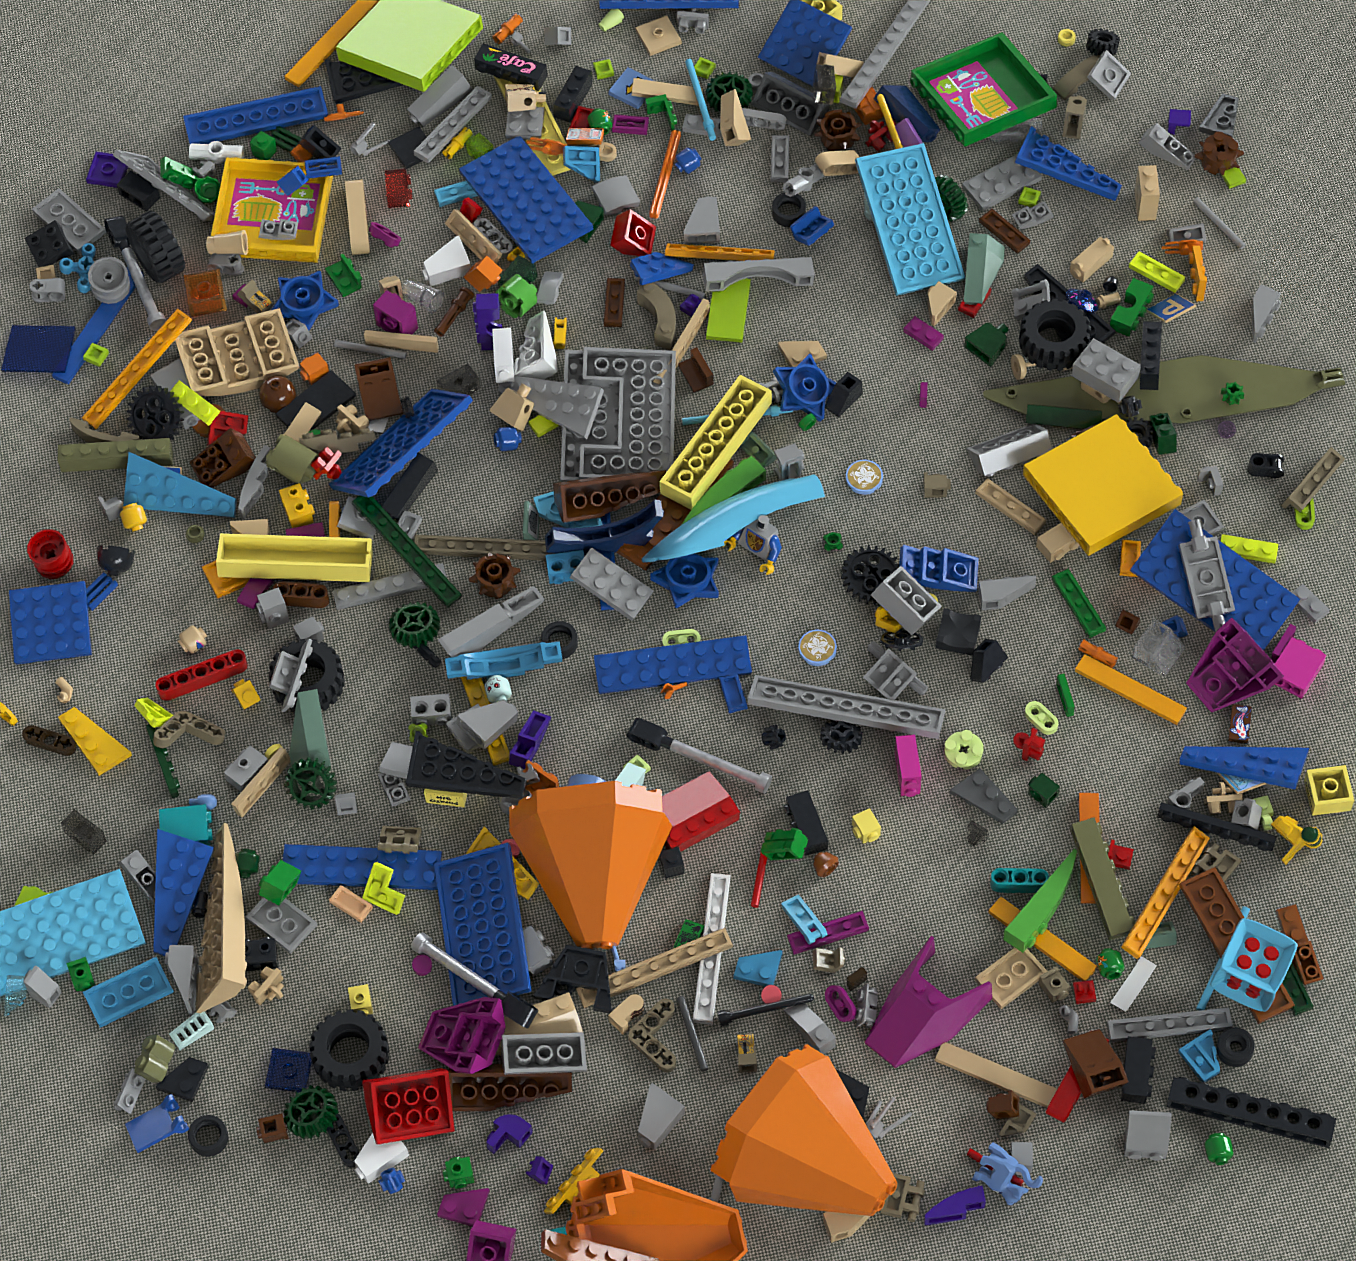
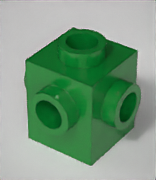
(458, 1172)

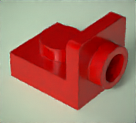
(1120, 855)

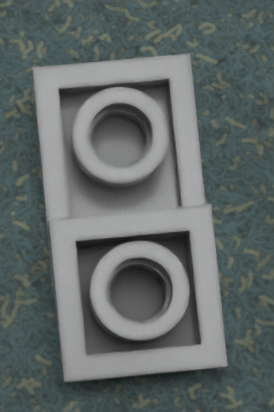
(1031, 217)
(278, 231)
(548, 288)
(394, 789)

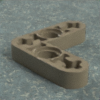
(211, 733)
(648, 1032)

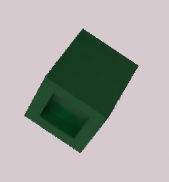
(1043, 790)

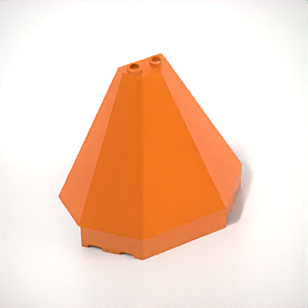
(592, 852)
(803, 1142)
(655, 1219)

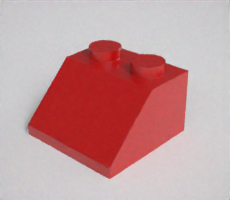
(633, 234)

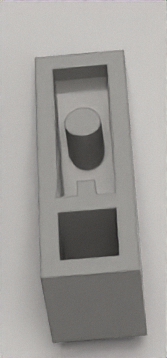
(811, 1028)

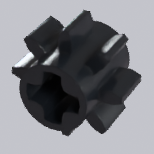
(1130, 406)
(773, 737)

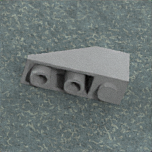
(1165, 146)
(1262, 309)
(1000, 592)
(140, 873)

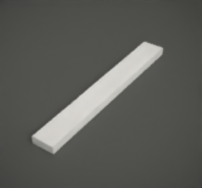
(709, 967)

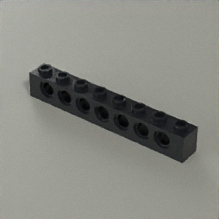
(1240, 1116)

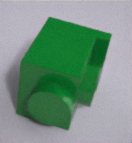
(82, 968)

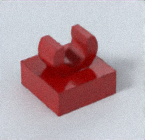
(470, 209)
(1084, 992)

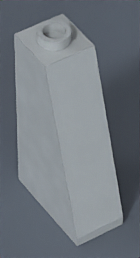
(440, 96)
(167, 378)
(477, 632)

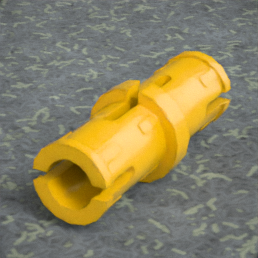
(457, 143)

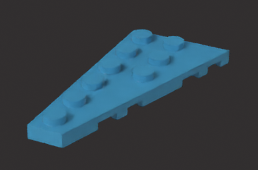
(169, 491)

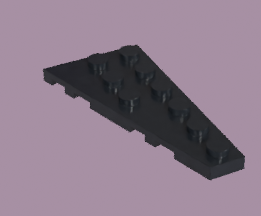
(353, 82)
(1099, 328)
(454, 770)

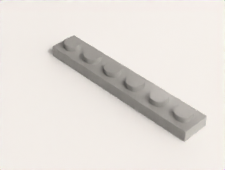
(452, 124)
(379, 589)
(1170, 1024)

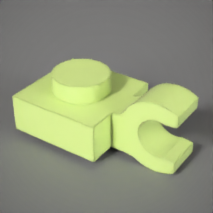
(1267, 812)

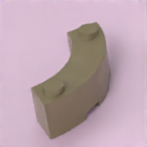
(661, 307)

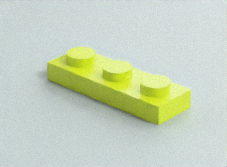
(1157, 272)
(195, 403)
(1251, 548)

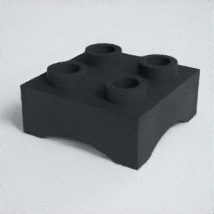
(49, 244)
(958, 632)

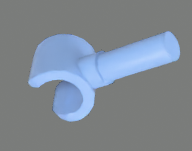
(618, 964)

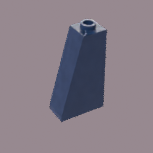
(904, 105)

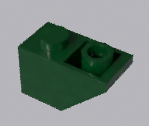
(1163, 434)

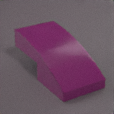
(254, 587)

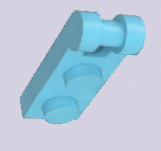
(804, 919)

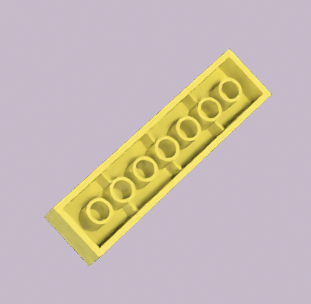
(715, 442)

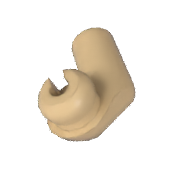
(66, 690)

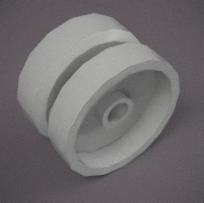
(109, 280)

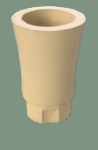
(228, 243)

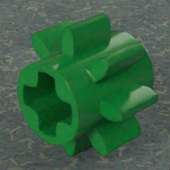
(1232, 393)

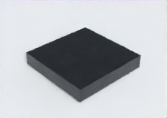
(405, 144)

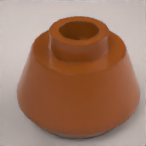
(825, 863)

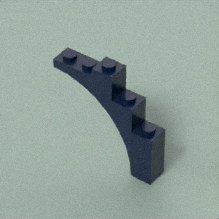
(608, 537)

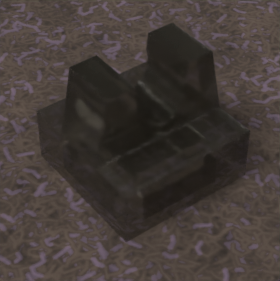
(976, 833)

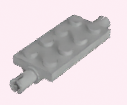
(1206, 576)

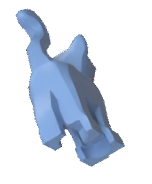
(1004, 1168)

